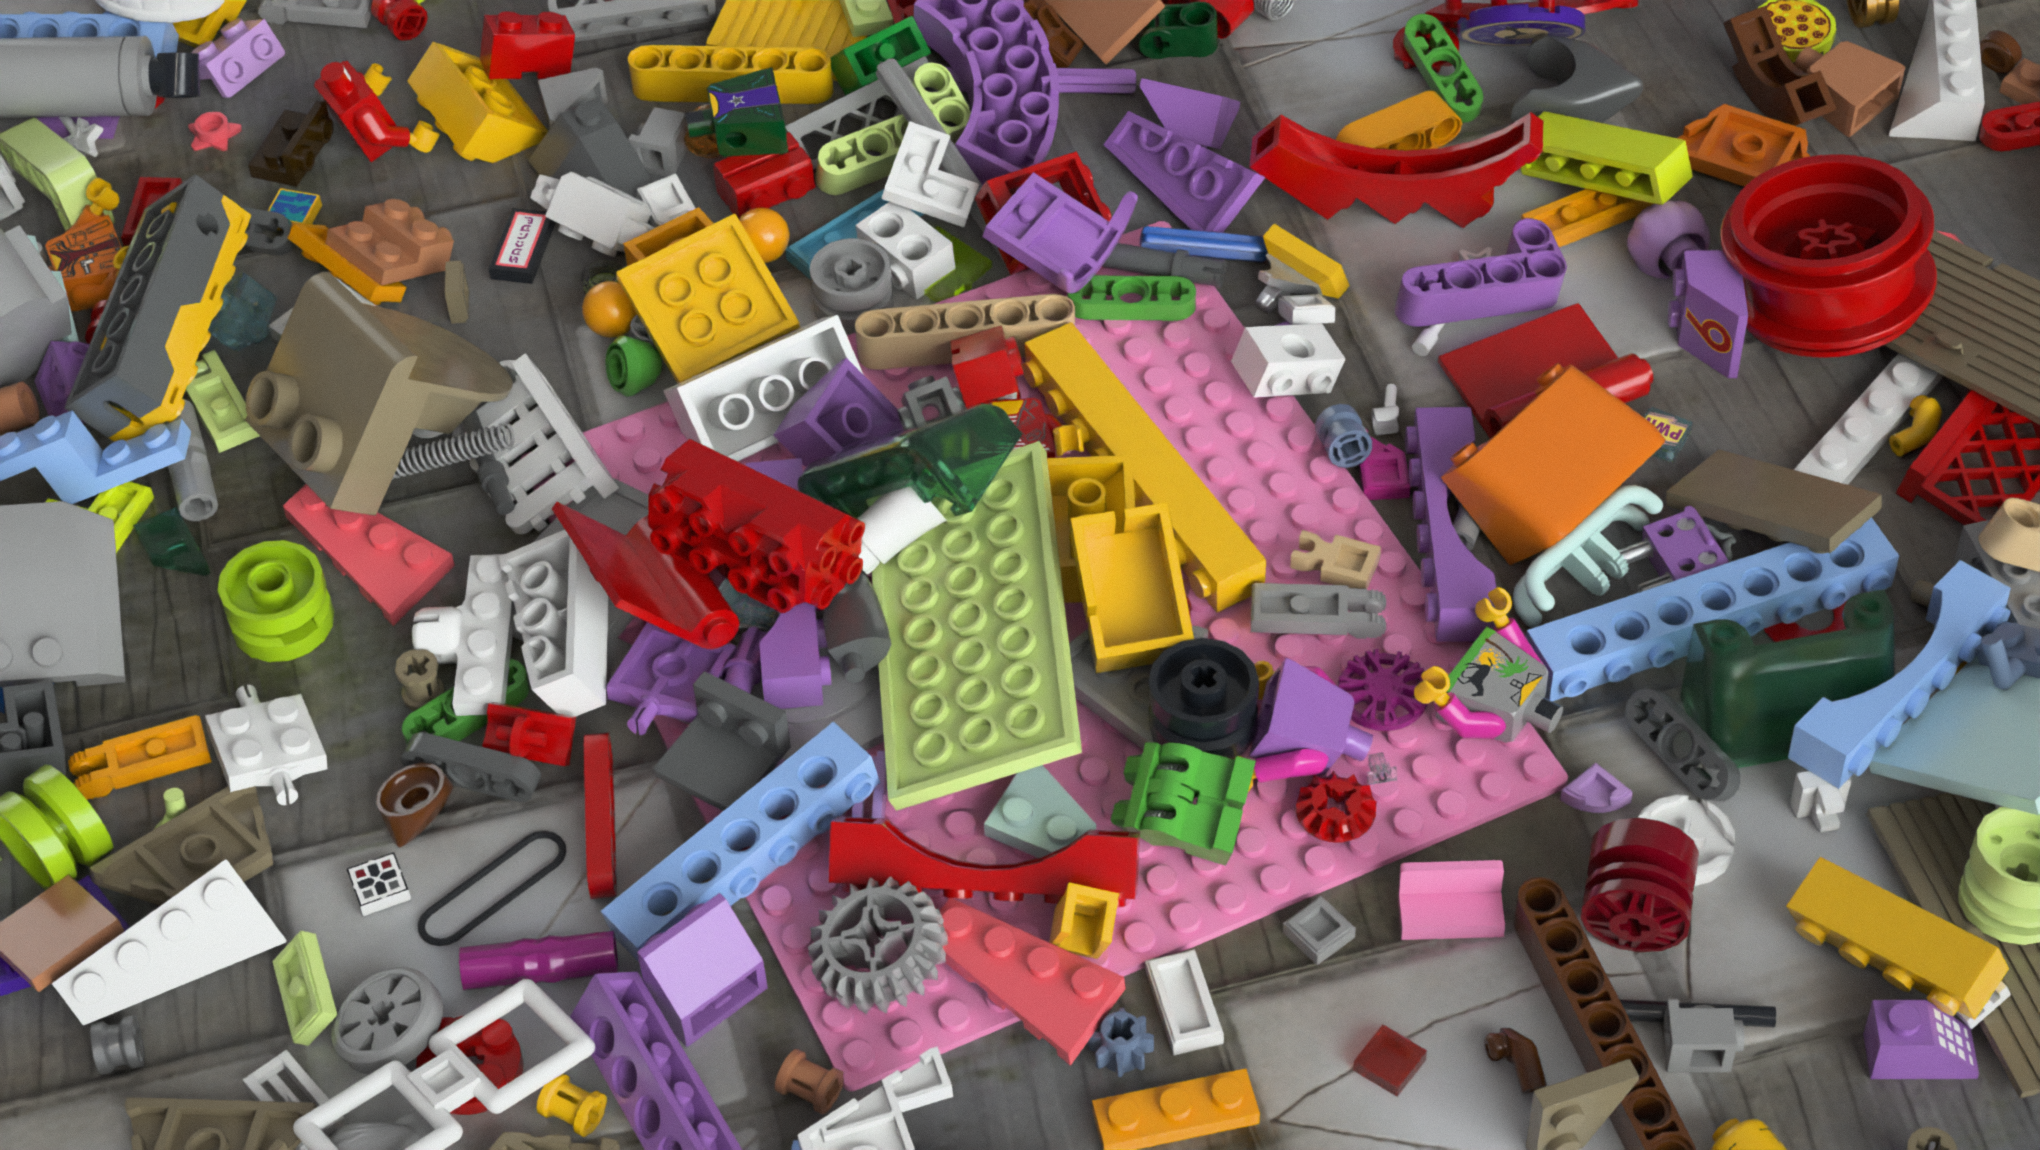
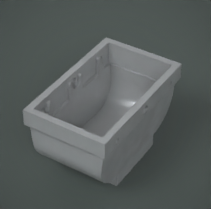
(31, 308)

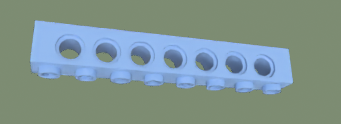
(1753, 591)

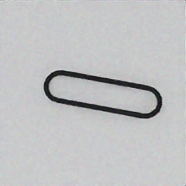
(501, 903)

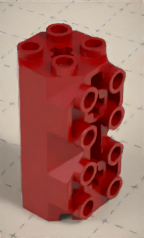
(771, 536)

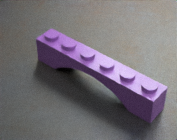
(1449, 567)
(790, 649)

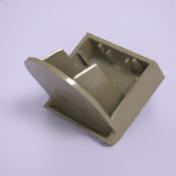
(356, 386)

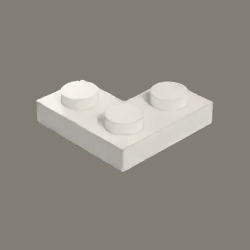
(919, 183)

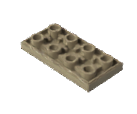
(1775, 501)

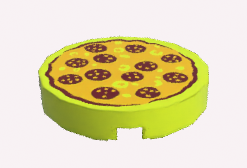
(1802, 25)

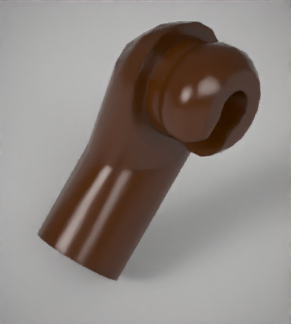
(1520, 1052)

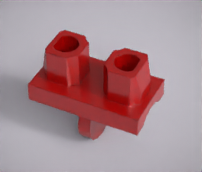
(530, 733)

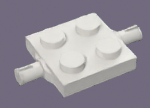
(266, 743)

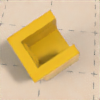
(1084, 920)

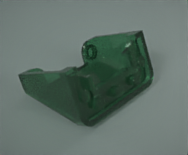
(937, 458)
(1756, 694)

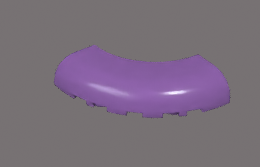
(1006, 75)

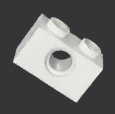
(1287, 360)

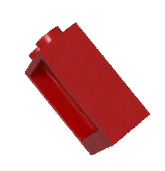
(1068, 170)

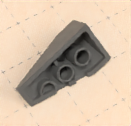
(591, 145)

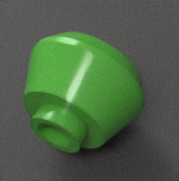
(632, 365)

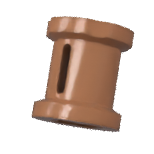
(809, 1081)

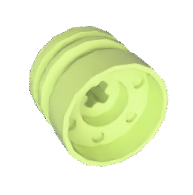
(2003, 877)

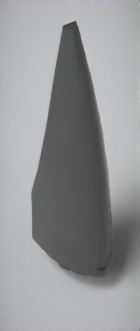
(856, 629)

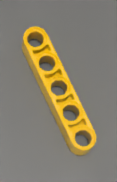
(686, 72)

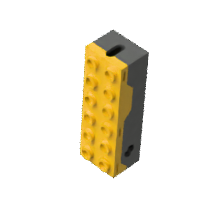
(159, 311)

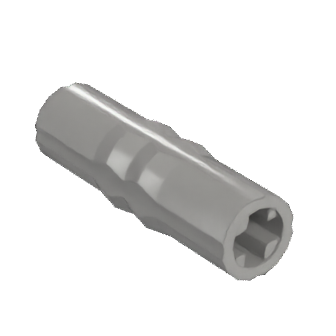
(192, 475)

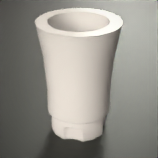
(893, 524)

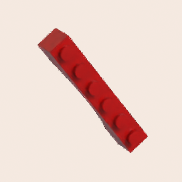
(881, 850)

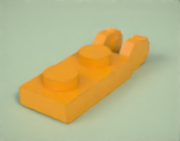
(140, 757)

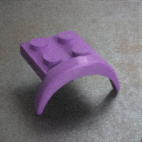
(1057, 233)

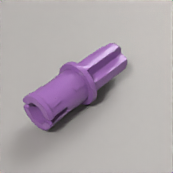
(744, 667)

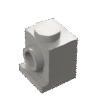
(661, 141)
(1700, 1038)

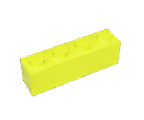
(1611, 159)

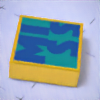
(296, 206)

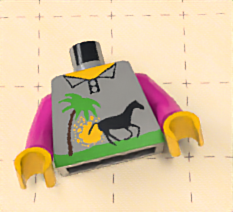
(1495, 683)

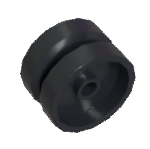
(1204, 697)

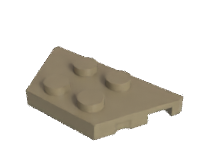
(190, 846)
(214, 1124)

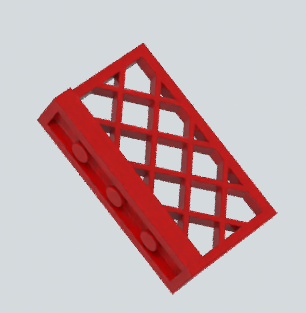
(1946, 450)

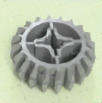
(900, 959)

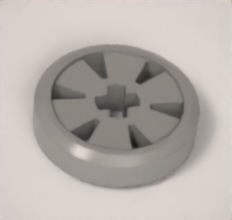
(397, 994)

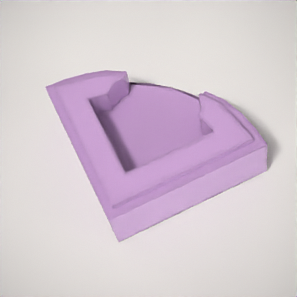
(1596, 792)

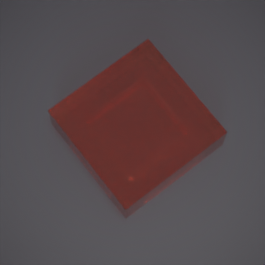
(1389, 1060)

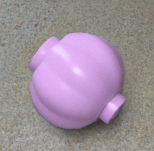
(1666, 233)

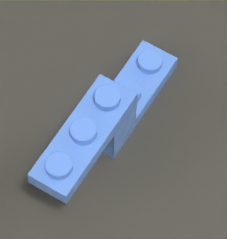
(78, 465)

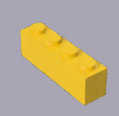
(1897, 938)

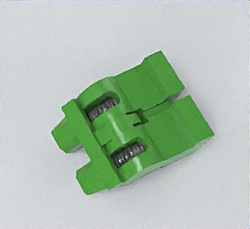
(1163, 796)

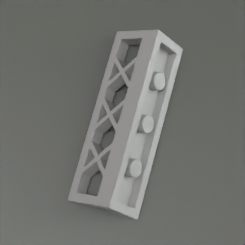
(632, 16)
(848, 106)

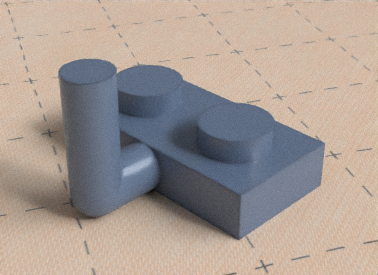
(2010, 653)

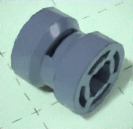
(1343, 435)

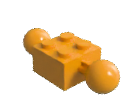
(606, 304)

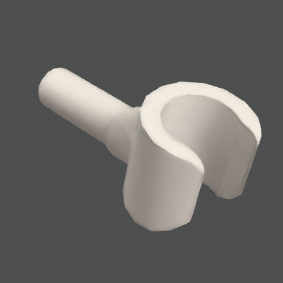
(1385, 418)

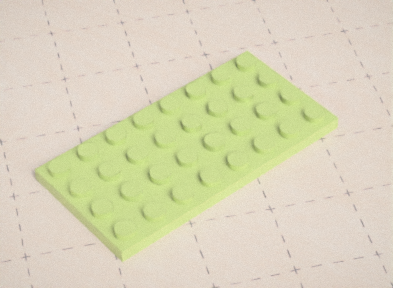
(977, 642)

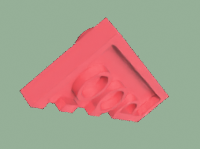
(376, 553)
(1037, 981)

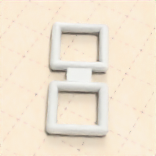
(453, 1077)

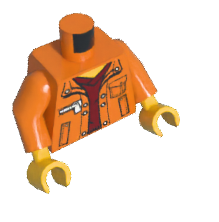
(89, 250)

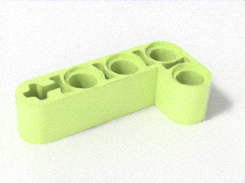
(844, 161)
(51, 167)

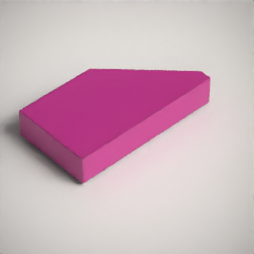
(1384, 473)

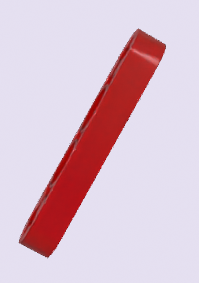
(600, 816)

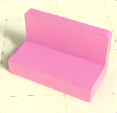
(1451, 900)

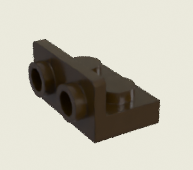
(292, 146)

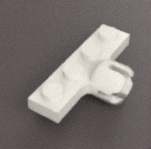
(473, 637)

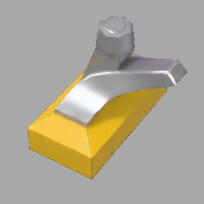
(1297, 270)

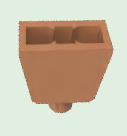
(1857, 80)

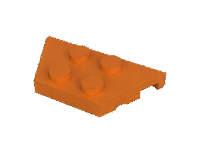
(1741, 144)

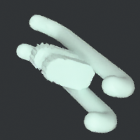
(1584, 552)

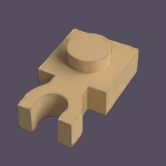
(1340, 562)

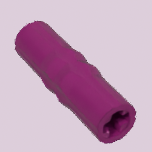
(540, 960)

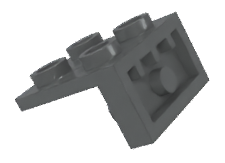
(726, 745)

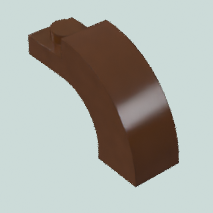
(1770, 76)

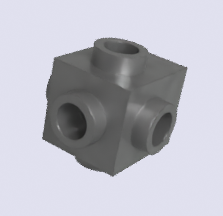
(929, 393)

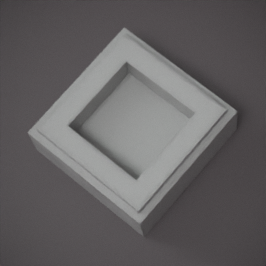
(1318, 930)

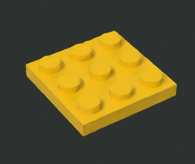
(707, 299)

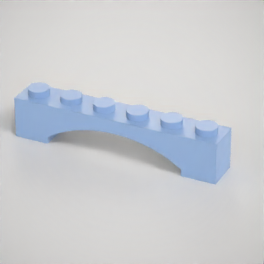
(1844, 734)

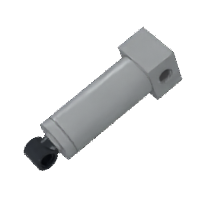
(91, 76)

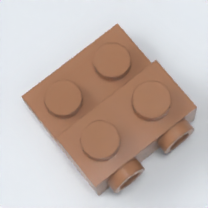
(393, 243)

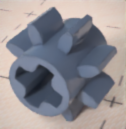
(1121, 1042)

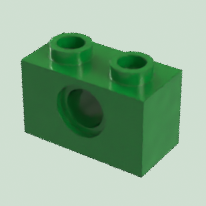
(858, 63)

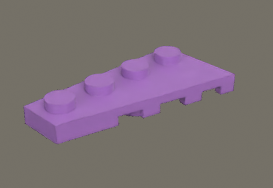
(1189, 179)

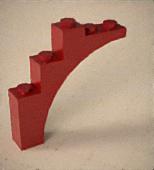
(1394, 182)

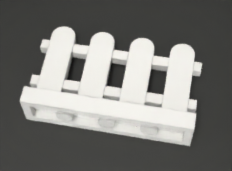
(549, 455)

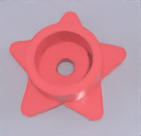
(212, 131)

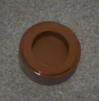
(2000, 51)

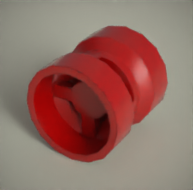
(402, 17)

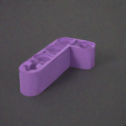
(1488, 286)

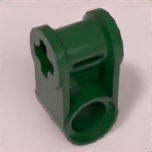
(1183, 32)

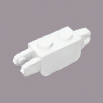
(592, 210)

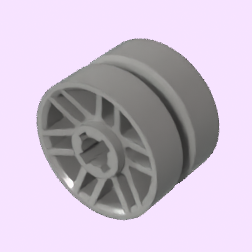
(850, 280)

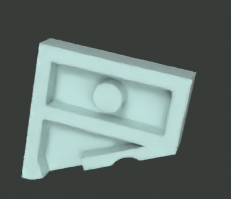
(1037, 815)

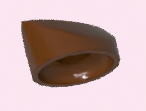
(412, 800)

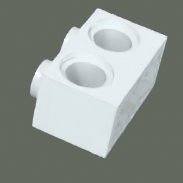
(914, 247)

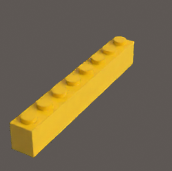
(1112, 423)

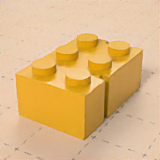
(1130, 586)

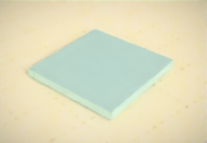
(1973, 742)

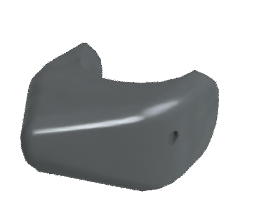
(1588, 79)

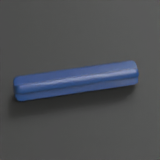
(1205, 243)

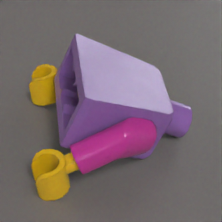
(1302, 723)

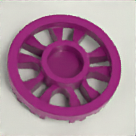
(1383, 689)

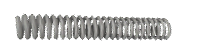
(412, 467)

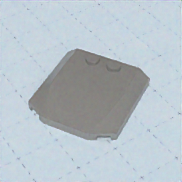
(58, 596)

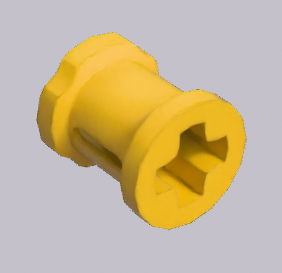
(572, 1104)

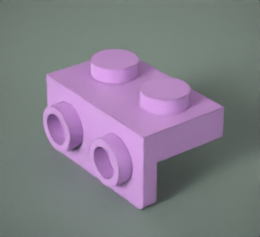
(238, 55)

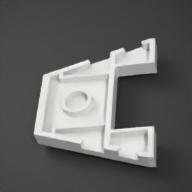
(878, 1119)

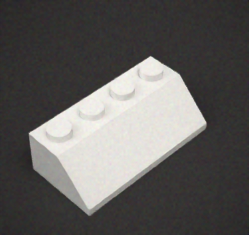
(747, 397)

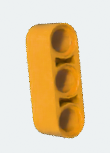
(1408, 125)

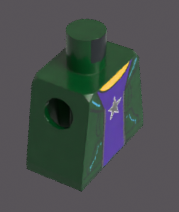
(743, 116)

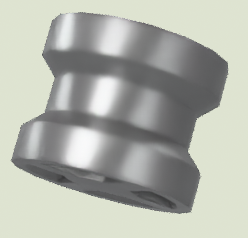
(117, 1044)

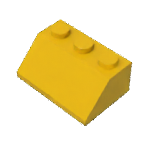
(477, 113)
(1086, 488)

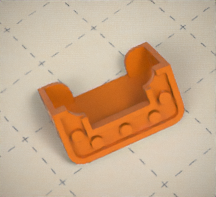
(1551, 463)

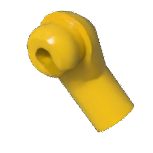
(1926, 420)

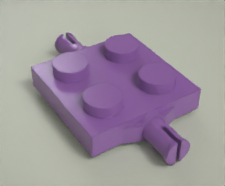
(661, 674)

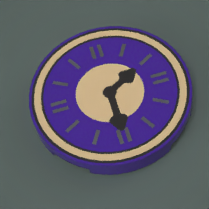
(1519, 24)

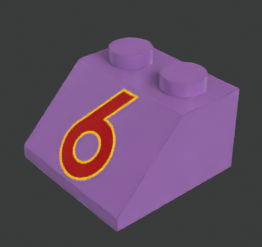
(1709, 310)

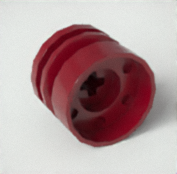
(1640, 885)

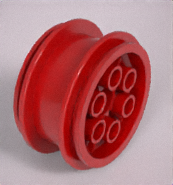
(1831, 254)

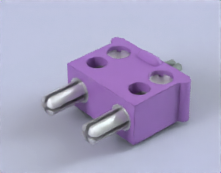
(1679, 547)

